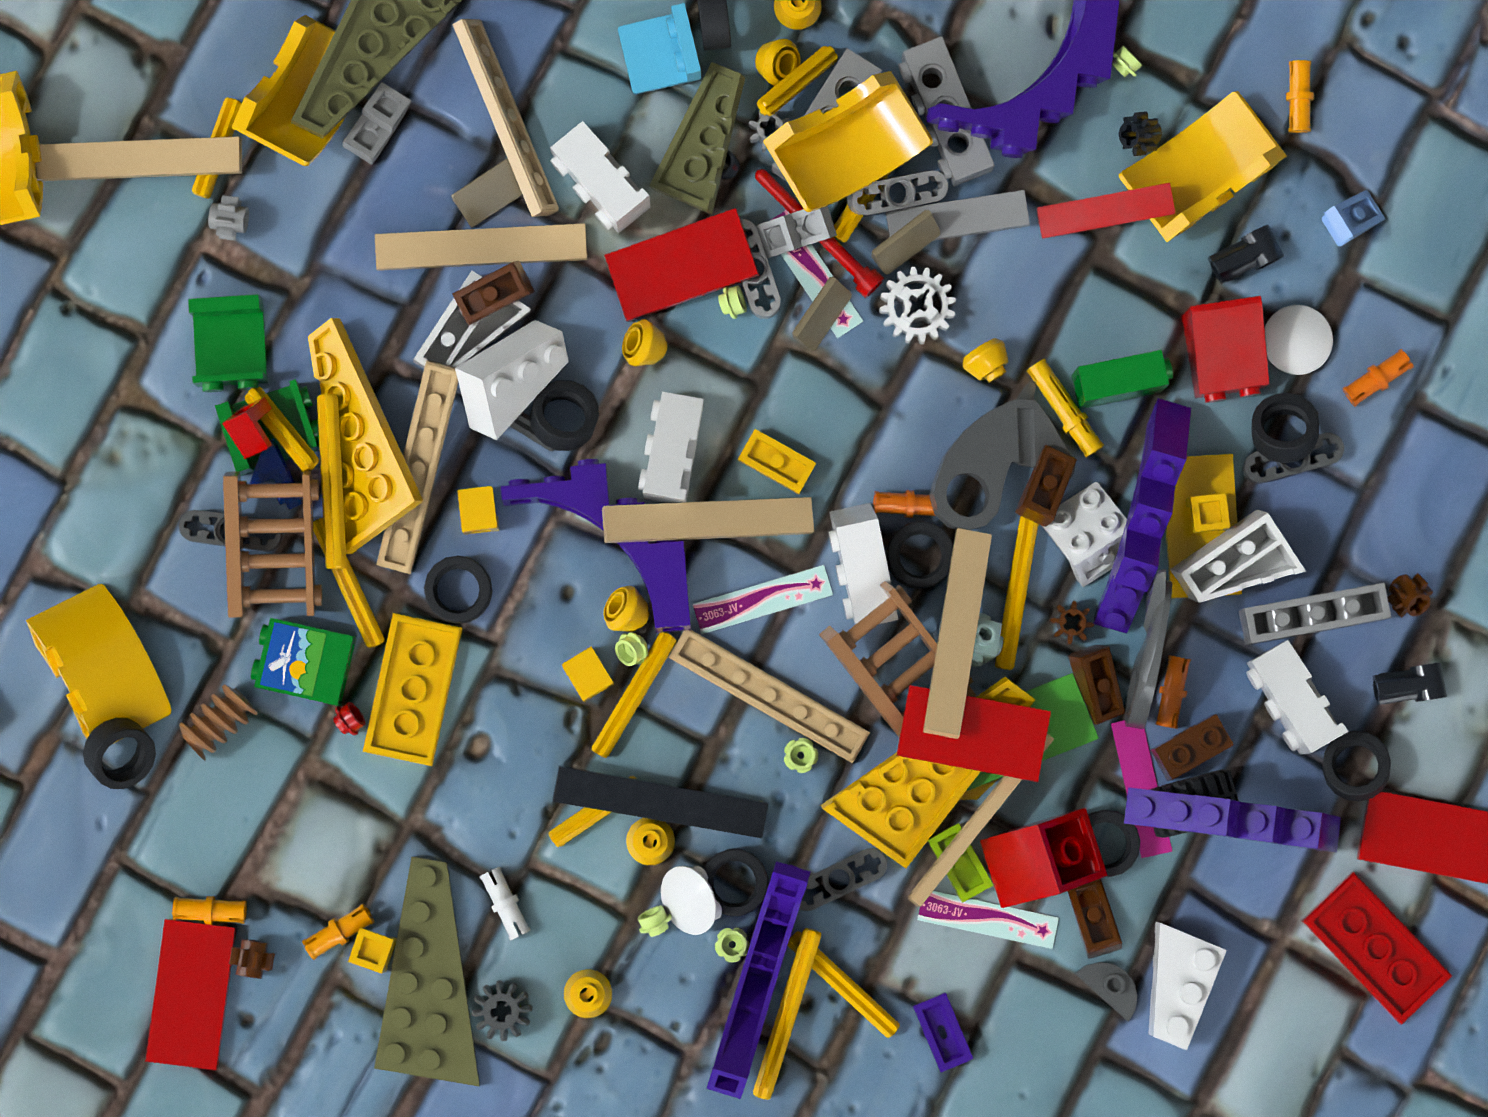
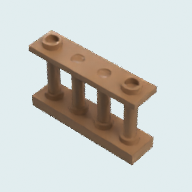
(241, 561)
(864, 669)

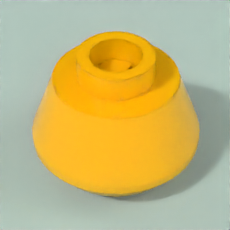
(798, 16)
(777, 60)
(643, 344)
(987, 360)
(626, 610)
(645, 851)
(596, 985)

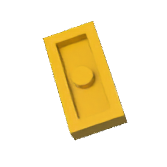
(776, 461)

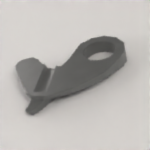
(987, 449)
(1148, 659)

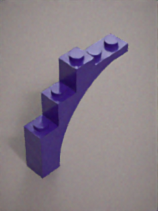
(1080, 61)
(1148, 515)
(659, 563)
(1232, 819)
(758, 980)

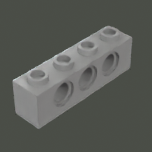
(935, 59)
(849, 71)
(1314, 613)

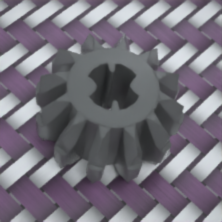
(510, 1018)

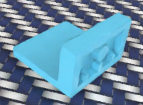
(660, 51)

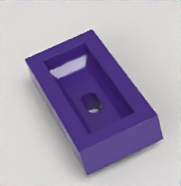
(946, 1051)

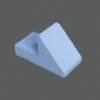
(1352, 217)

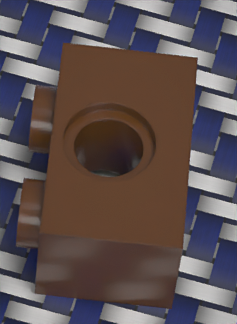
(1191, 747)

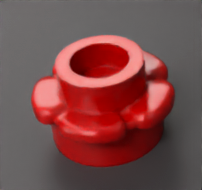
(349, 719)

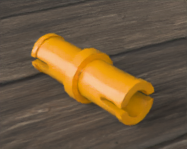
(1299, 96)
(209, 910)
(338, 931)

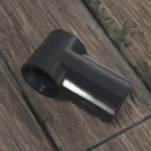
(1253, 251)
(1416, 684)

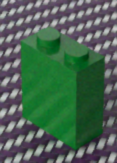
(1121, 379)

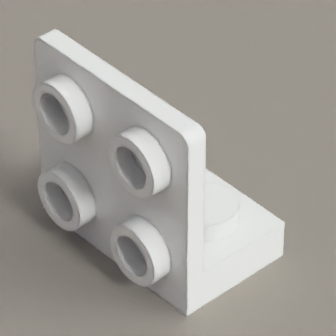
(1088, 532)

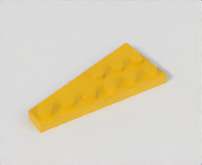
(374, 472)
(908, 798)

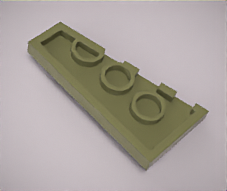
(700, 145)

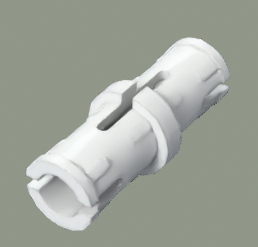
(505, 903)

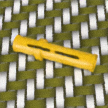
(1059, 399)

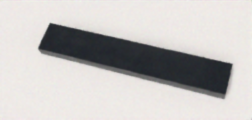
(660, 801)

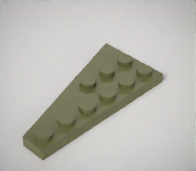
(361, 53)
(426, 1004)

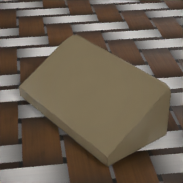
(487, 193)
(906, 242)
(822, 314)

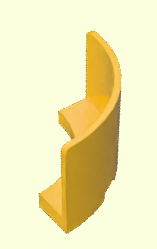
(273, 102)
(850, 144)
(19, 151)
(1206, 162)
(99, 660)

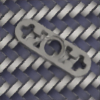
(923, 197)
(770, 290)

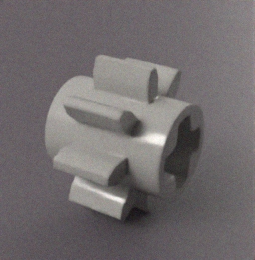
(764, 122)
(228, 217)

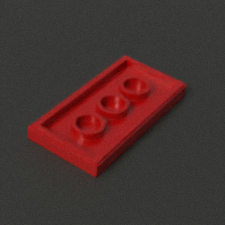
(681, 265)
(992, 737)
(1425, 836)
(1376, 948)
(190, 994)

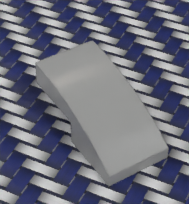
(377, 123)
(795, 231)

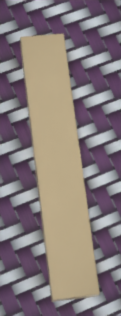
(506, 117)
(140, 159)
(480, 247)
(422, 457)
(707, 520)
(957, 633)
(769, 695)
(965, 837)

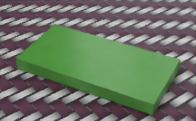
(1068, 721)

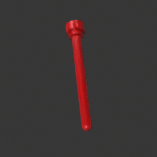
(865, 278)

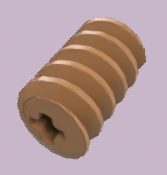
(216, 720)

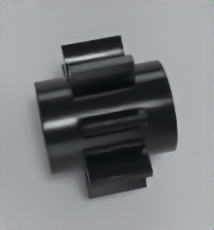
(1140, 133)

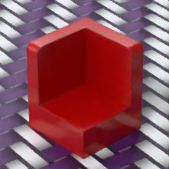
(245, 429)

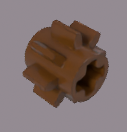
(1409, 595)
(1061, 620)
(252, 958)

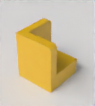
(477, 510)
(1209, 512)
(587, 674)
(372, 950)

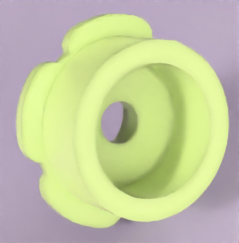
(1125, 62)
(732, 301)
(631, 649)
(810, 755)
(654, 921)
(722, 945)

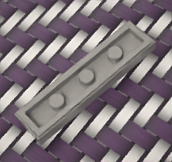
(968, 215)

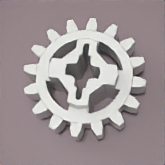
(905, 294)

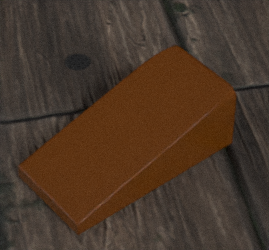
(493, 292)
(1046, 486)
(1098, 682)
(1095, 919)

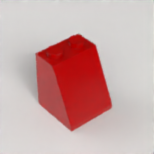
(1226, 348)
(1043, 858)

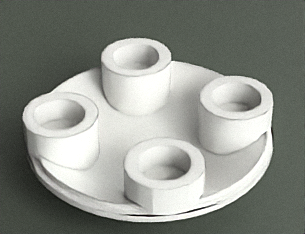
(1298, 339)
(690, 899)

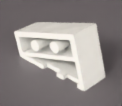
(599, 178)
(456, 341)
(510, 376)
(671, 448)
(1237, 559)
(862, 560)
(1294, 699)
(1181, 983)

